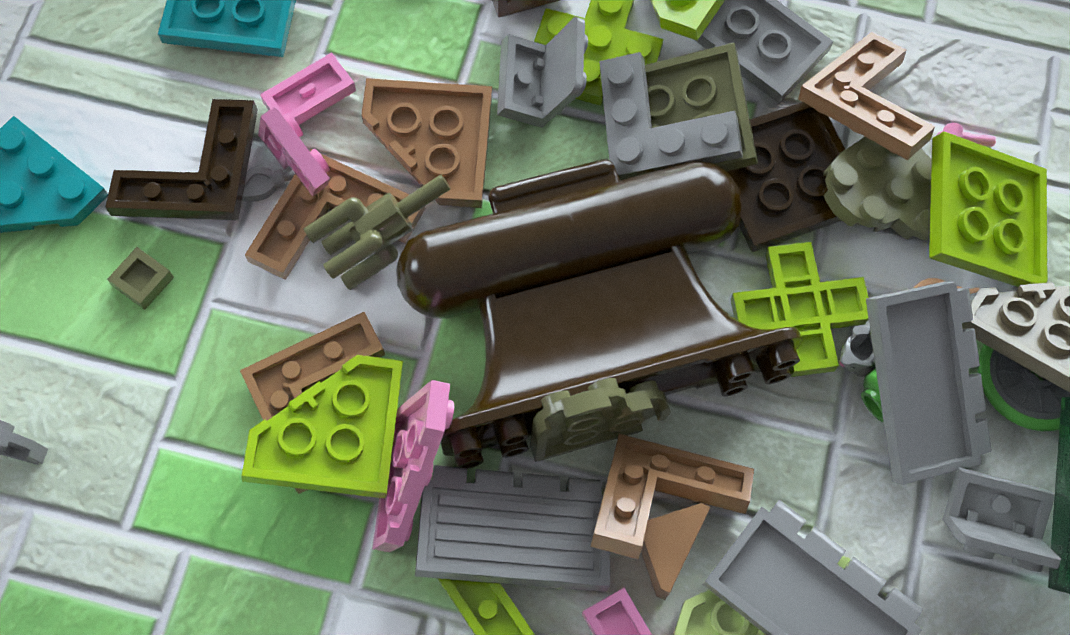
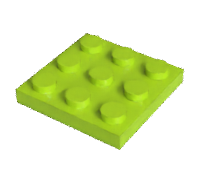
(988, 212)

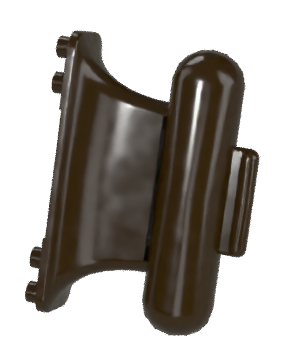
(588, 286)

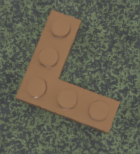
(844, 95)
(283, 234)
(297, 368)
(646, 466)

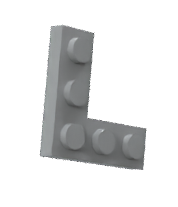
(641, 149)

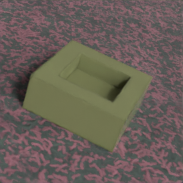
(140, 278)

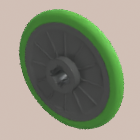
(1019, 393)

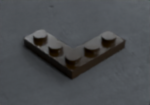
(207, 194)

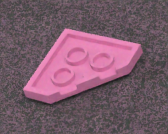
(415, 444)

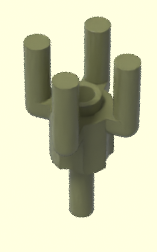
(372, 229)

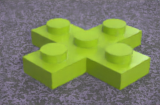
(607, 39)
(803, 303)

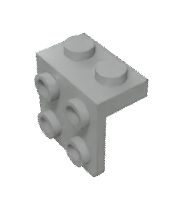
(540, 78)
(1001, 519)

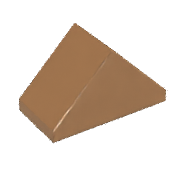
(669, 543)

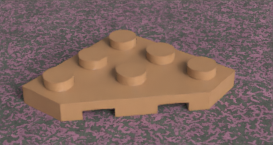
(434, 132)

